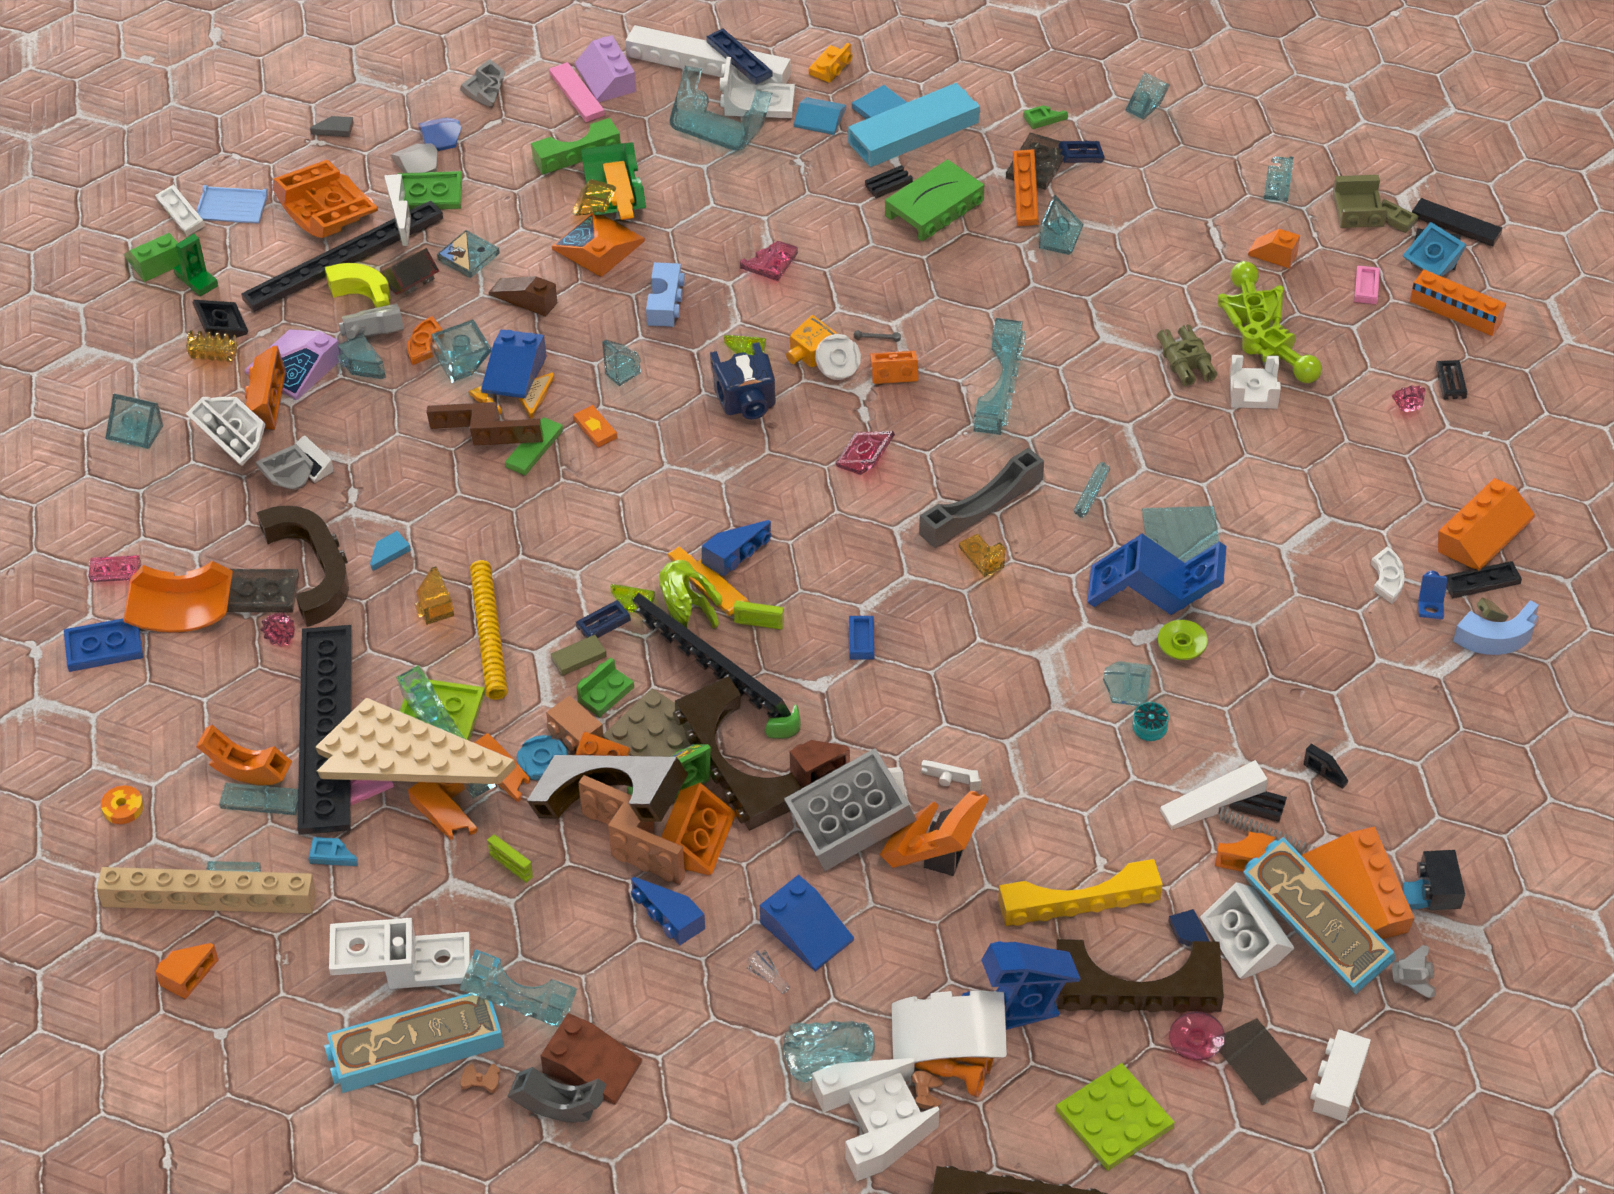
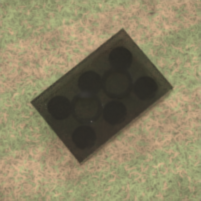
(1047, 158)
(263, 590)

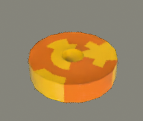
(120, 795)

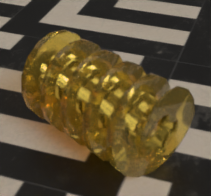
(211, 347)

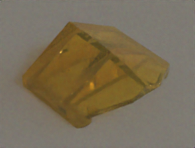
(593, 198)

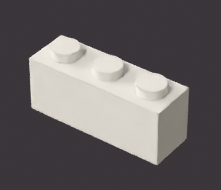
(1340, 1074)

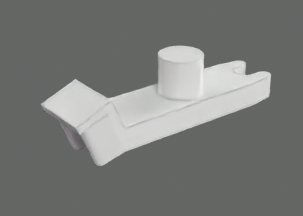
(947, 773)

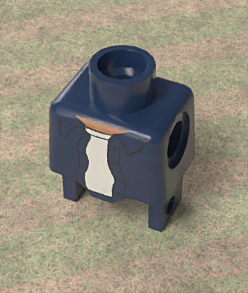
(744, 383)

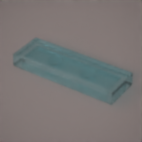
(259, 799)

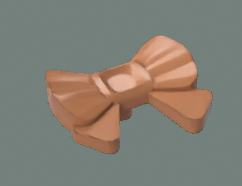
(489, 1081)
(924, 1081)

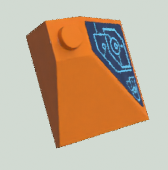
(598, 244)

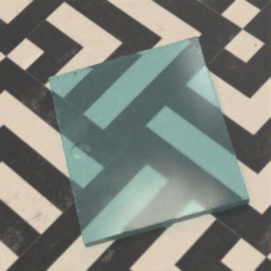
(1181, 529)

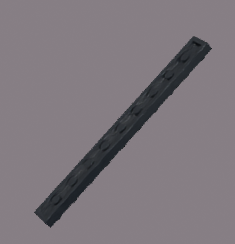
(348, 252)

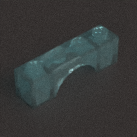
(489, 981)

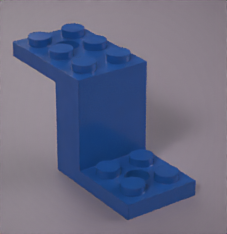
(1157, 574)

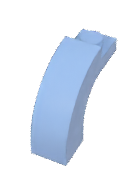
(1497, 637)

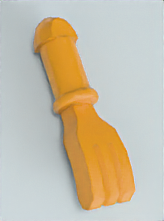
(482, 397)

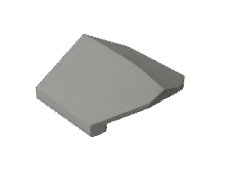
(417, 158)
(287, 467)

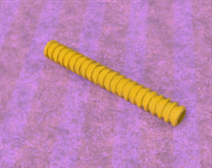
(488, 630)

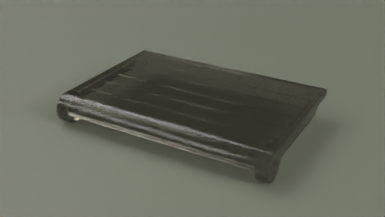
(1260, 1061)

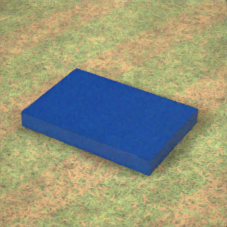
(102, 644)

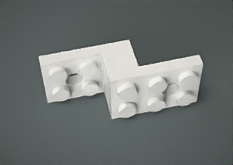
(398, 952)

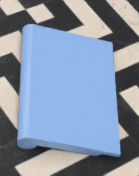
(232, 204)

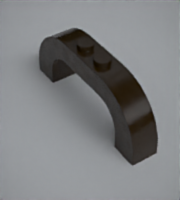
(300, 523)

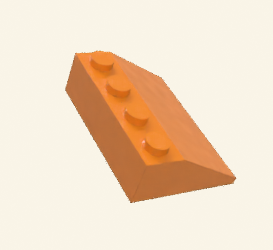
(1365, 879)

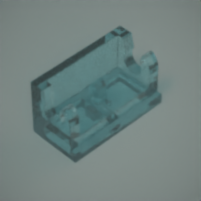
(1279, 179)

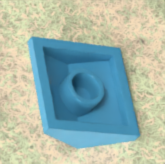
(819, 115)
(1435, 250)

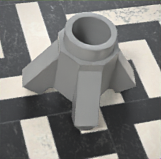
(1415, 972)

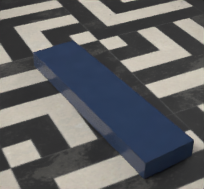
(740, 56)

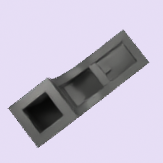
(554, 1099)

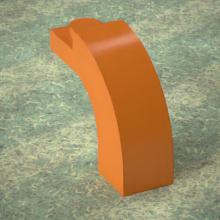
(240, 763)

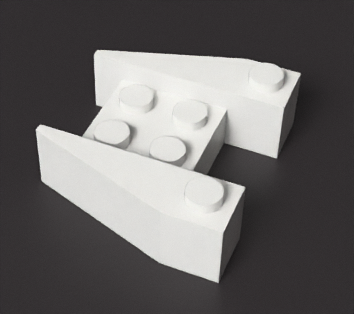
(882, 1107)

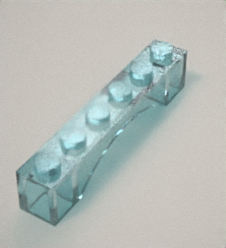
(991, 407)
(429, 709)

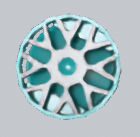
(1150, 722)

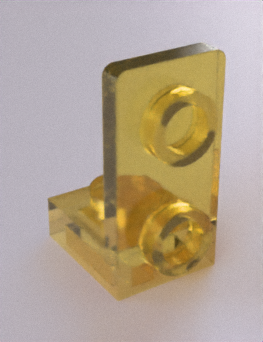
(984, 557)

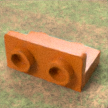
(894, 367)
(598, 746)

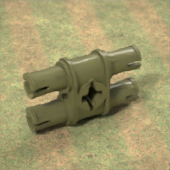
(1187, 355)

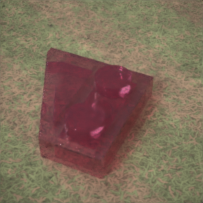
(771, 261)

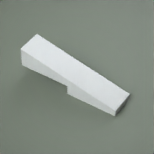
(400, 207)
(1206, 800)

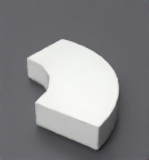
(1390, 574)

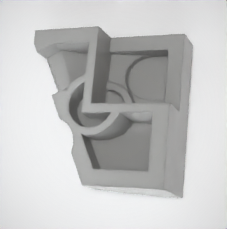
(484, 84)

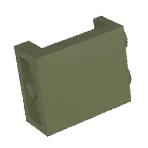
(1358, 201)

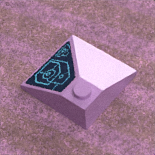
(305, 358)

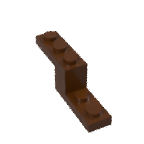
(485, 423)

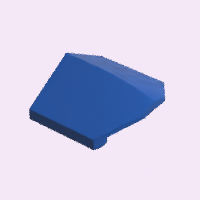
(441, 132)

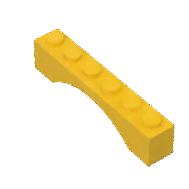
(1026, 902)

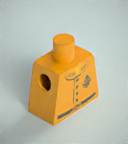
(806, 340)

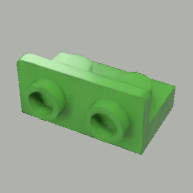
(603, 688)

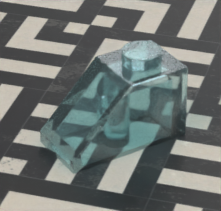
(1147, 96)
(361, 358)
(620, 362)

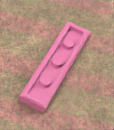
(576, 92)

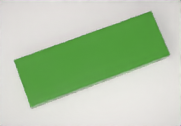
(528, 454)

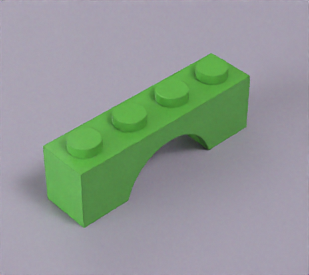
(554, 154)

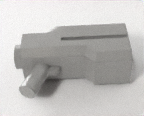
(372, 322)

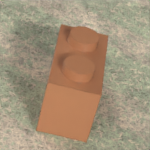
(570, 721)

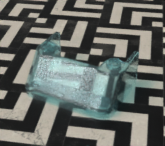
(692, 118)

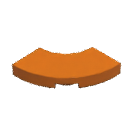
(420, 342)

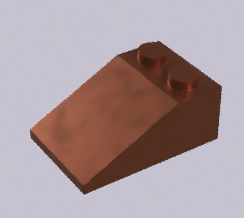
(586, 1053)

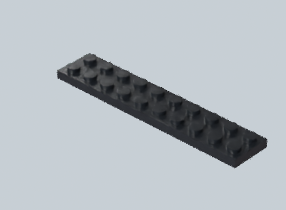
(324, 704)

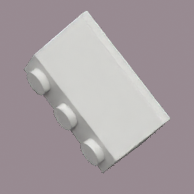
(1246, 931)

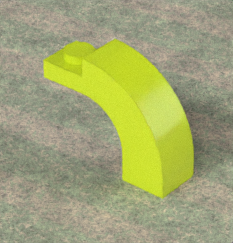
(358, 279)

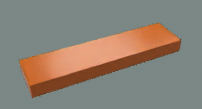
(1025, 187)

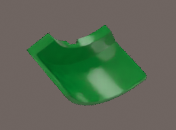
(593, 162)

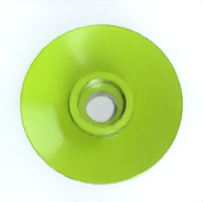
(1182, 639)

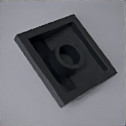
(220, 317)

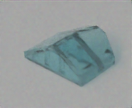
(1127, 682)

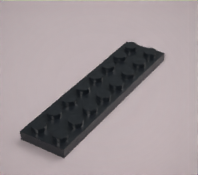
(709, 657)

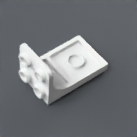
(740, 94)

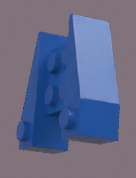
(1029, 978)

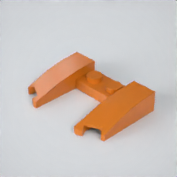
(436, 801)
(912, 843)

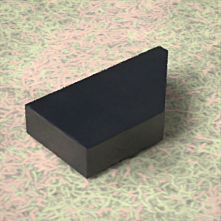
(1324, 765)

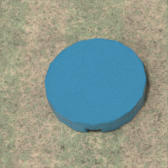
(538, 753)

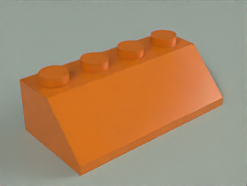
(1485, 525)

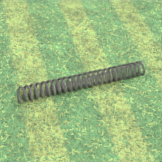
(1260, 826)

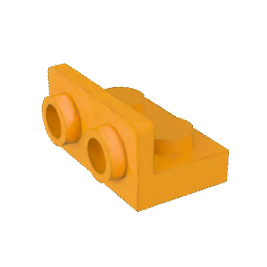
(831, 62)

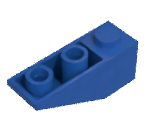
(733, 546)
(674, 911)

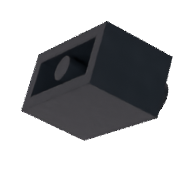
(1441, 880)

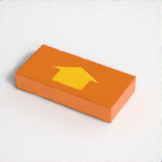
(595, 426)

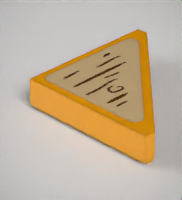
(537, 394)

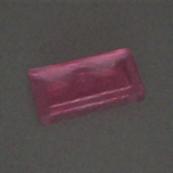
(113, 568)

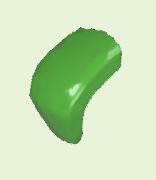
(785, 726)

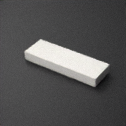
(180, 210)

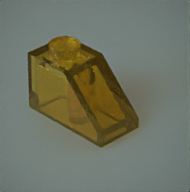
(433, 598)

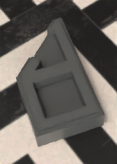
(333, 126)

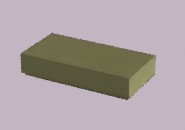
(578, 655)

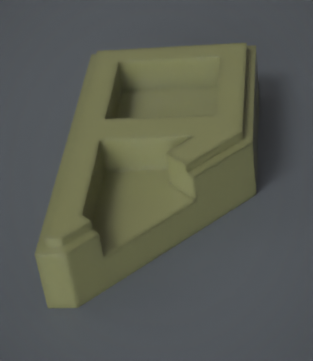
(1399, 217)
(1491, 610)

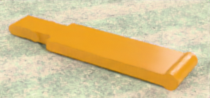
(623, 197)
(728, 592)

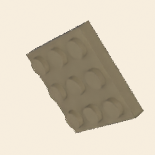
(649, 728)

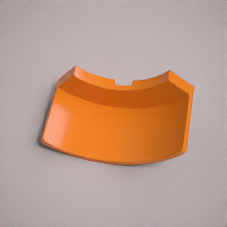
(178, 603)

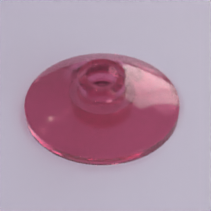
(1197, 1026)

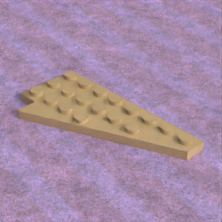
(393, 746)

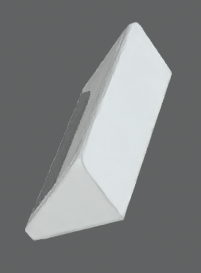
(321, 462)

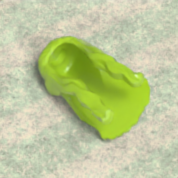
(679, 595)

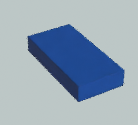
(861, 637)

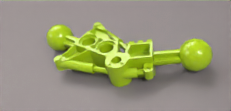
(1259, 313)

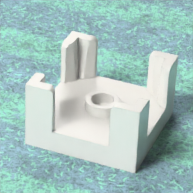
(1254, 386)

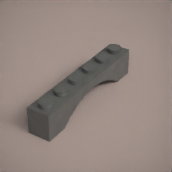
(948, 520)

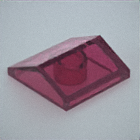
(864, 451)

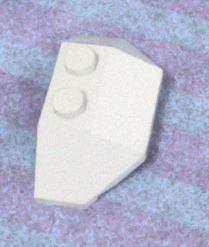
(229, 425)

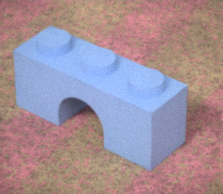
(666, 293)

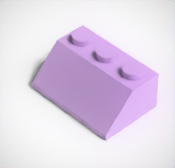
(606, 69)

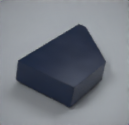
(1187, 927)

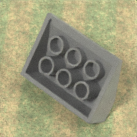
(850, 809)

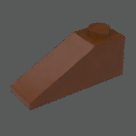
(527, 292)

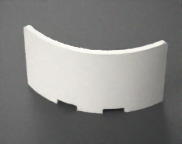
(949, 1026)

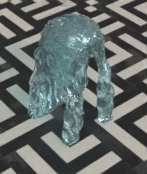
(823, 1045)

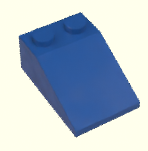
(514, 363)
(805, 923)

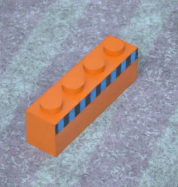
(1457, 302)

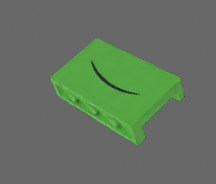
(936, 199)

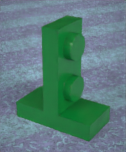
(192, 266)

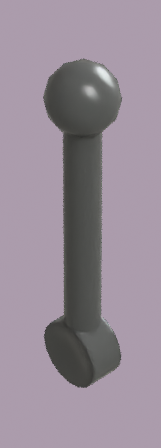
(895, 336)

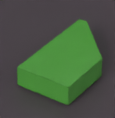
(1043, 116)

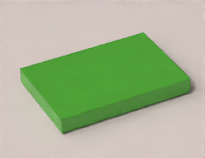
(439, 187)

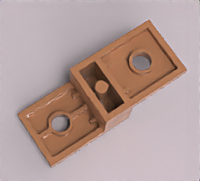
(629, 837)

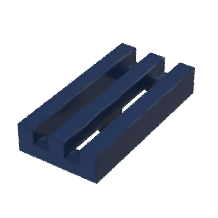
(1081, 155)
(605, 622)

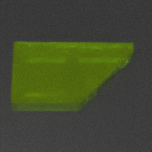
(743, 343)
(625, 595)

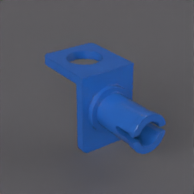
(1432, 595)

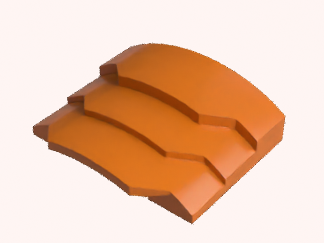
(321, 198)

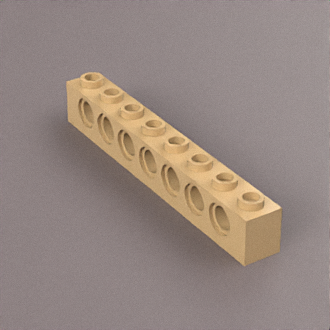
(206, 890)

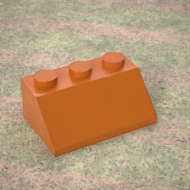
(266, 386)
(700, 826)

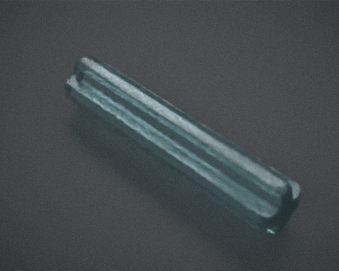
(1091, 489)

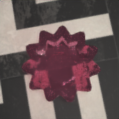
(1409, 398)
(278, 629)

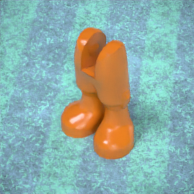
(972, 1074)

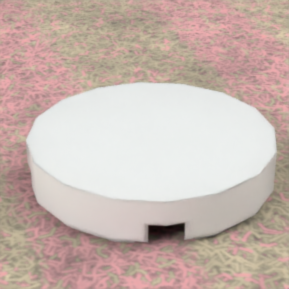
(838, 357)

